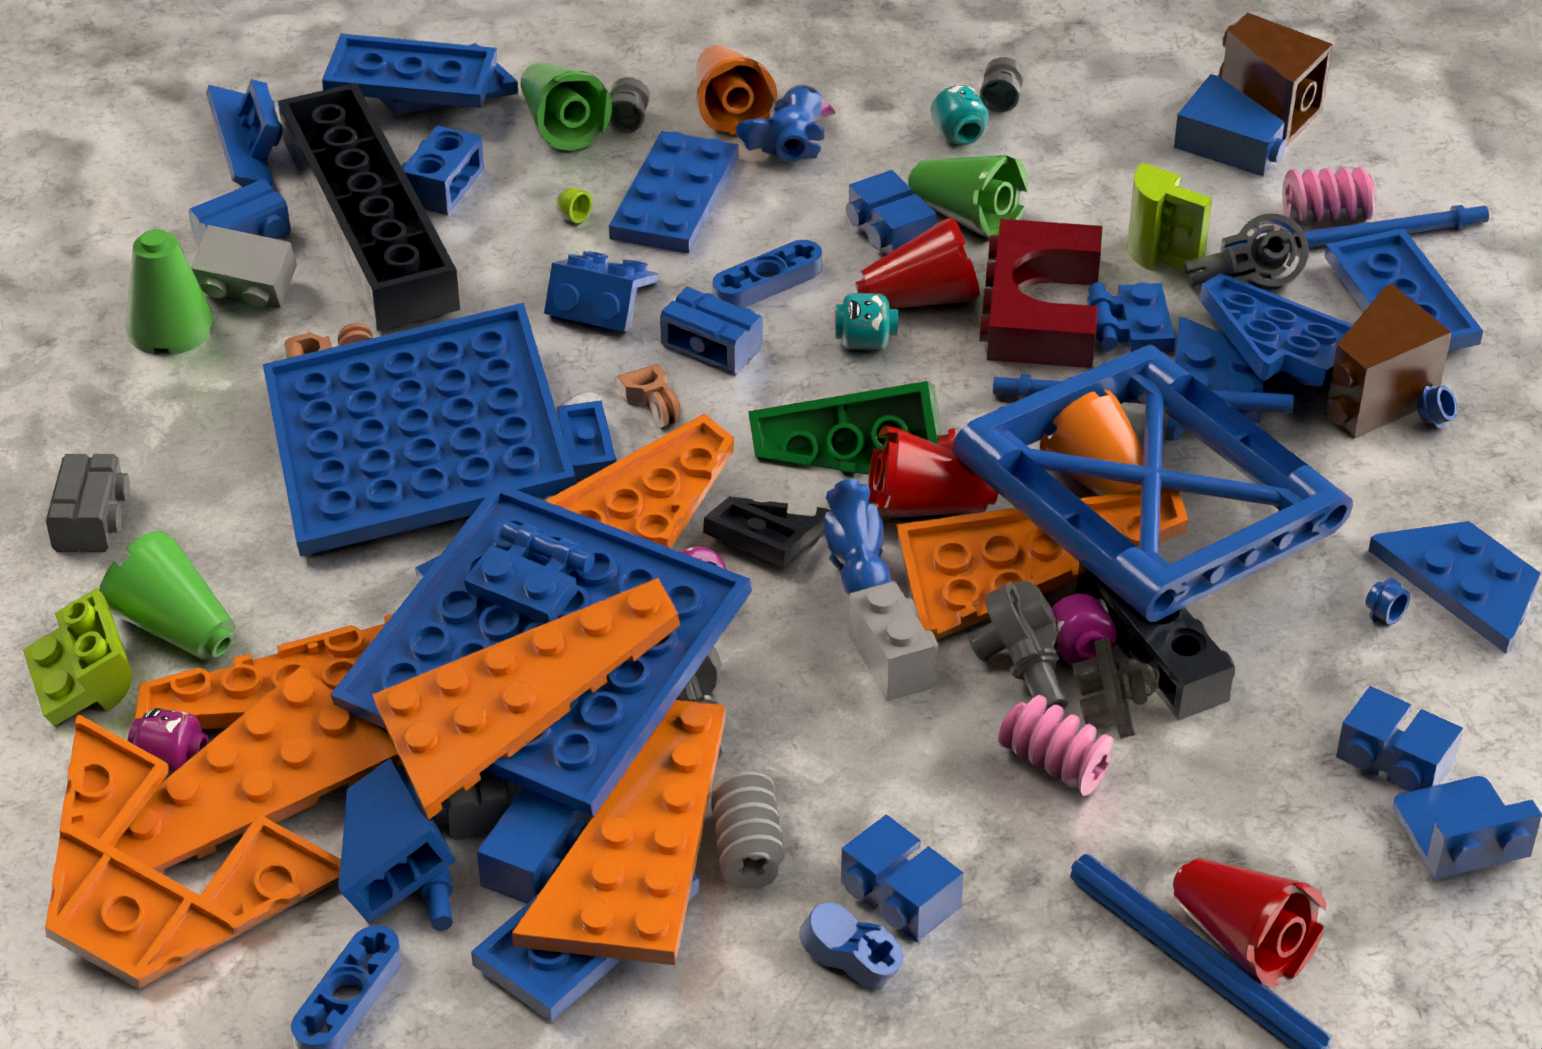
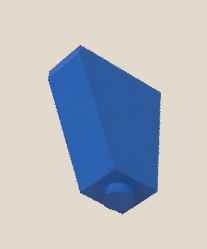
(1229, 128)
(387, 843)

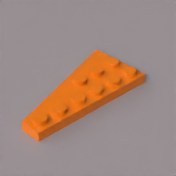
(505, 695)

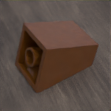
(1277, 70)
(1385, 363)

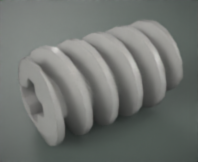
(747, 829)

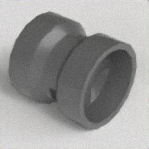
(1002, 84)
(629, 104)

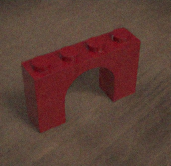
(1031, 329)

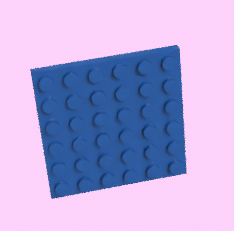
(414, 428)
(604, 731)

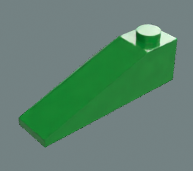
(844, 428)

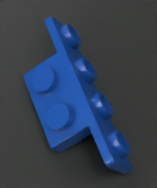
(246, 130)

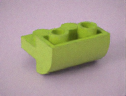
(1166, 219)
(79, 660)

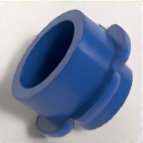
(1437, 405)
(1387, 601)

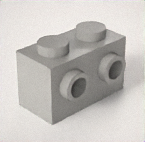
(244, 266)
(892, 640)

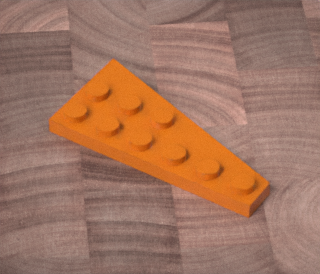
(965, 557)
(228, 693)
(263, 764)
(635, 862)

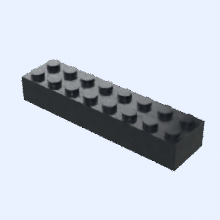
(369, 207)

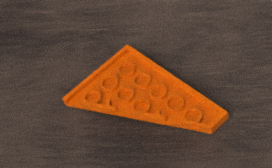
(656, 486)

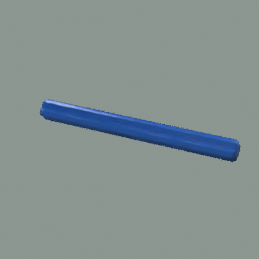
(1198, 955)

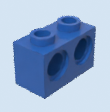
(445, 168)

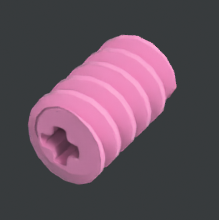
(1329, 192)
(1056, 744)

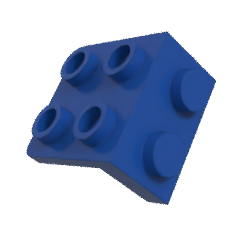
(596, 290)
(1466, 826)

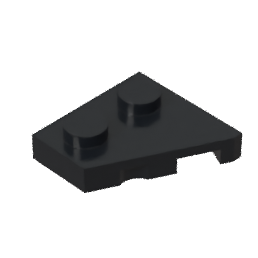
(763, 528)

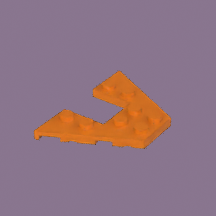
(132, 915)

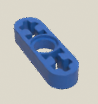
(791, 262)
(347, 970)

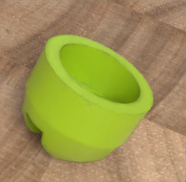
(574, 205)

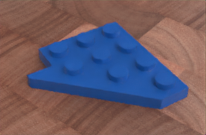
(1274, 330)

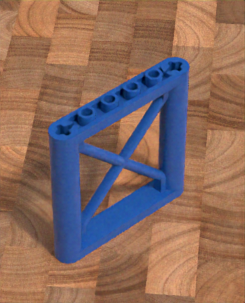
(1306, 501)

